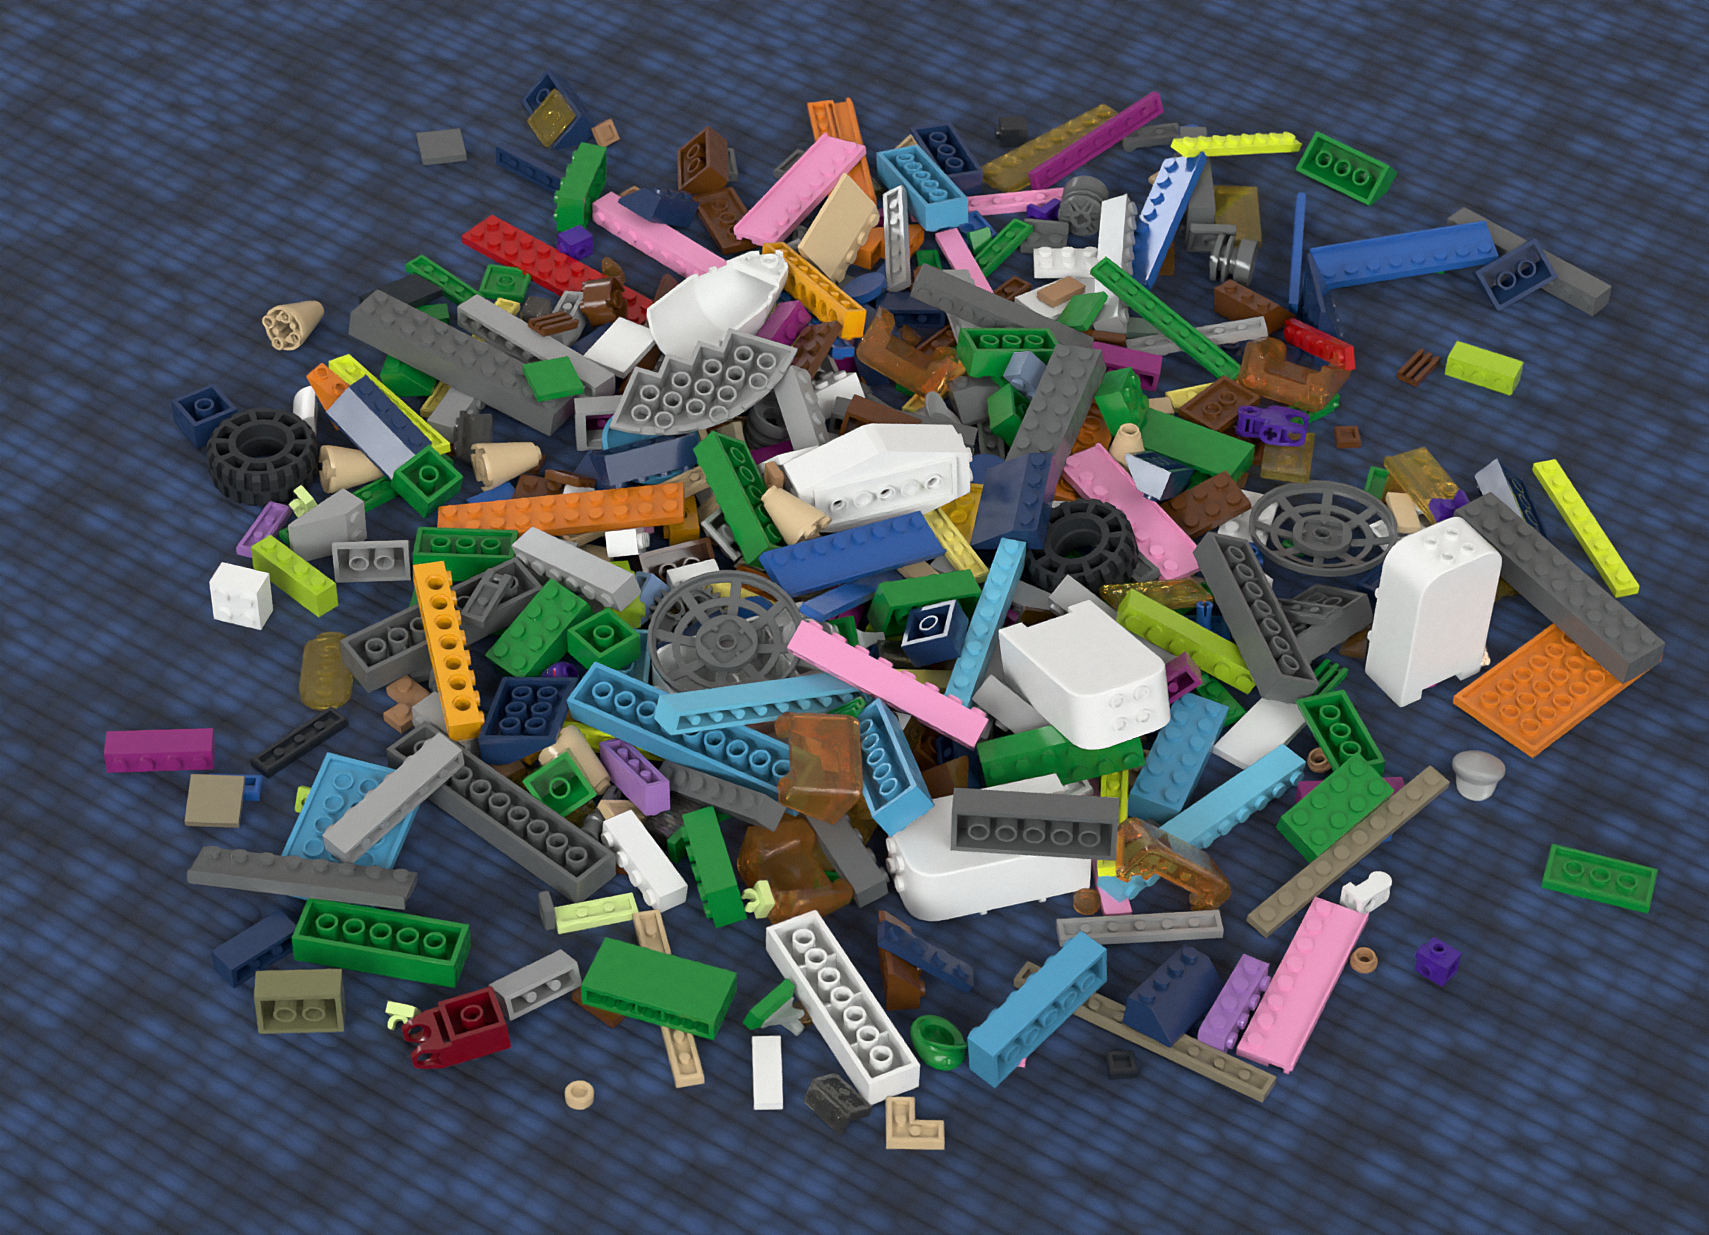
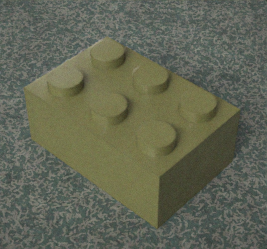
(299, 1001)

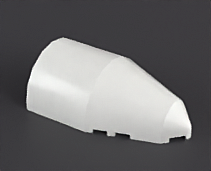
(724, 298)

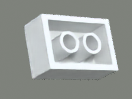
(834, 385)

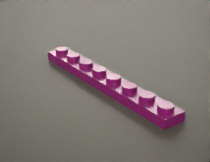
(1096, 142)

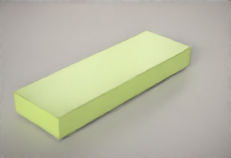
(595, 913)

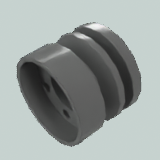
(1082, 205)
(1233, 260)
(765, 424)

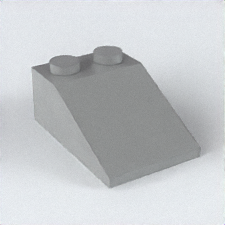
(334, 520)
(722, 534)

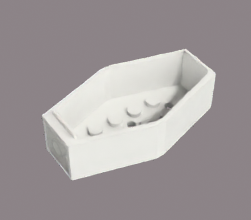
(915, 462)

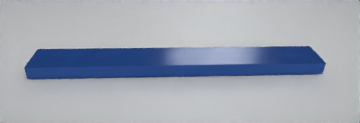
(1296, 254)
(846, 596)

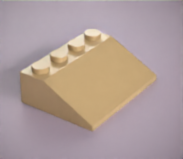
(839, 230)

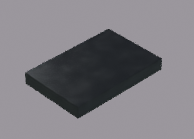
(410, 290)

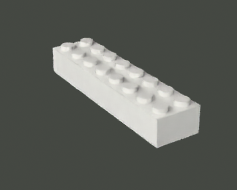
(842, 1007)

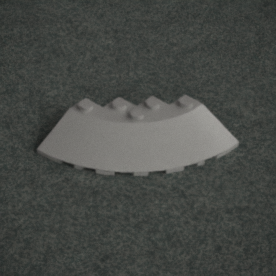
(702, 390)

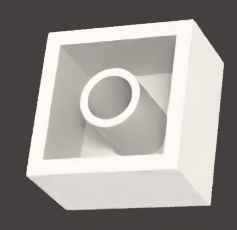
(241, 596)

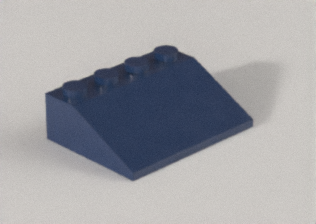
(1317, 306)
(1016, 502)
(524, 717)

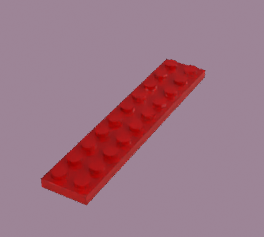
(543, 262)

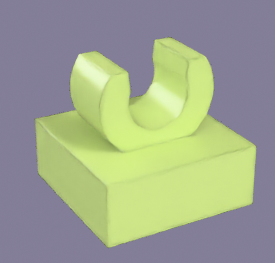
(304, 503)
(760, 899)
(400, 1012)

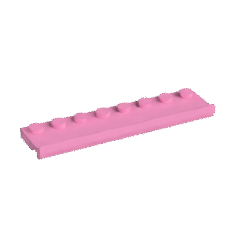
(799, 190)
(1158, 537)
(1302, 985)

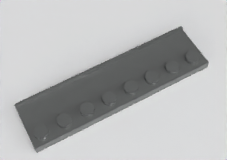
(302, 877)

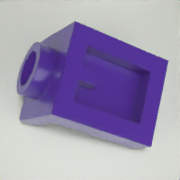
(1047, 212)
(1445, 508)

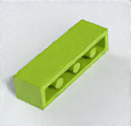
(295, 576)

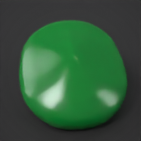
(938, 1042)

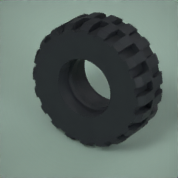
(260, 433)
(1080, 525)

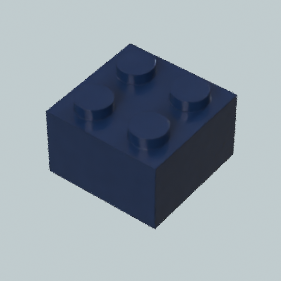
(201, 413)
(935, 633)

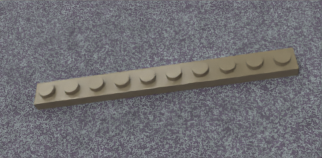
(1347, 851)
(1186, 1051)

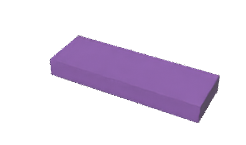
(268, 523)

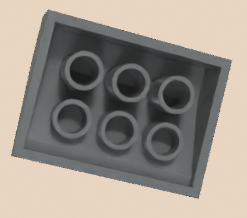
(1317, 639)

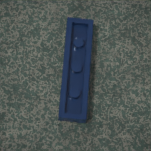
(925, 956)

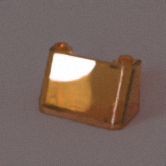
(902, 361)
(1272, 377)
(823, 764)
(1151, 851)
(791, 871)

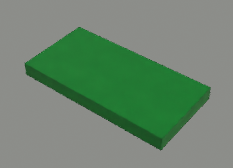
(1599, 878)

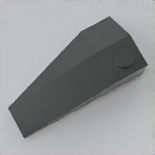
(969, 398)

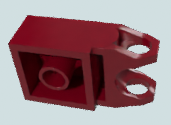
(459, 1030)

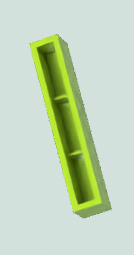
(1180, 634)

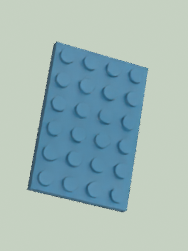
(338, 786)

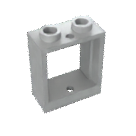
(592, 406)

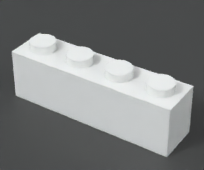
(627, 542)
(644, 861)

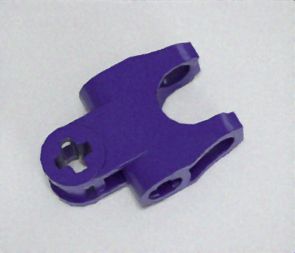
(1272, 424)

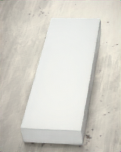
(767, 1072)

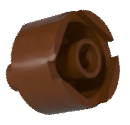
(603, 301)

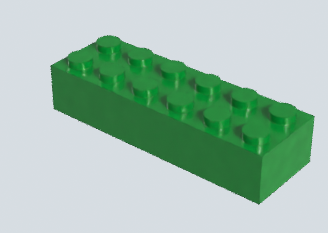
(739, 492)
(1050, 752)
(381, 942)

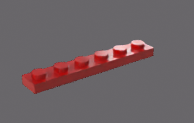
(1319, 344)

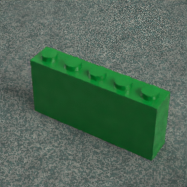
(1195, 446)
(659, 988)

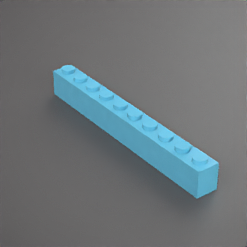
(987, 621)
(752, 702)
(1222, 810)

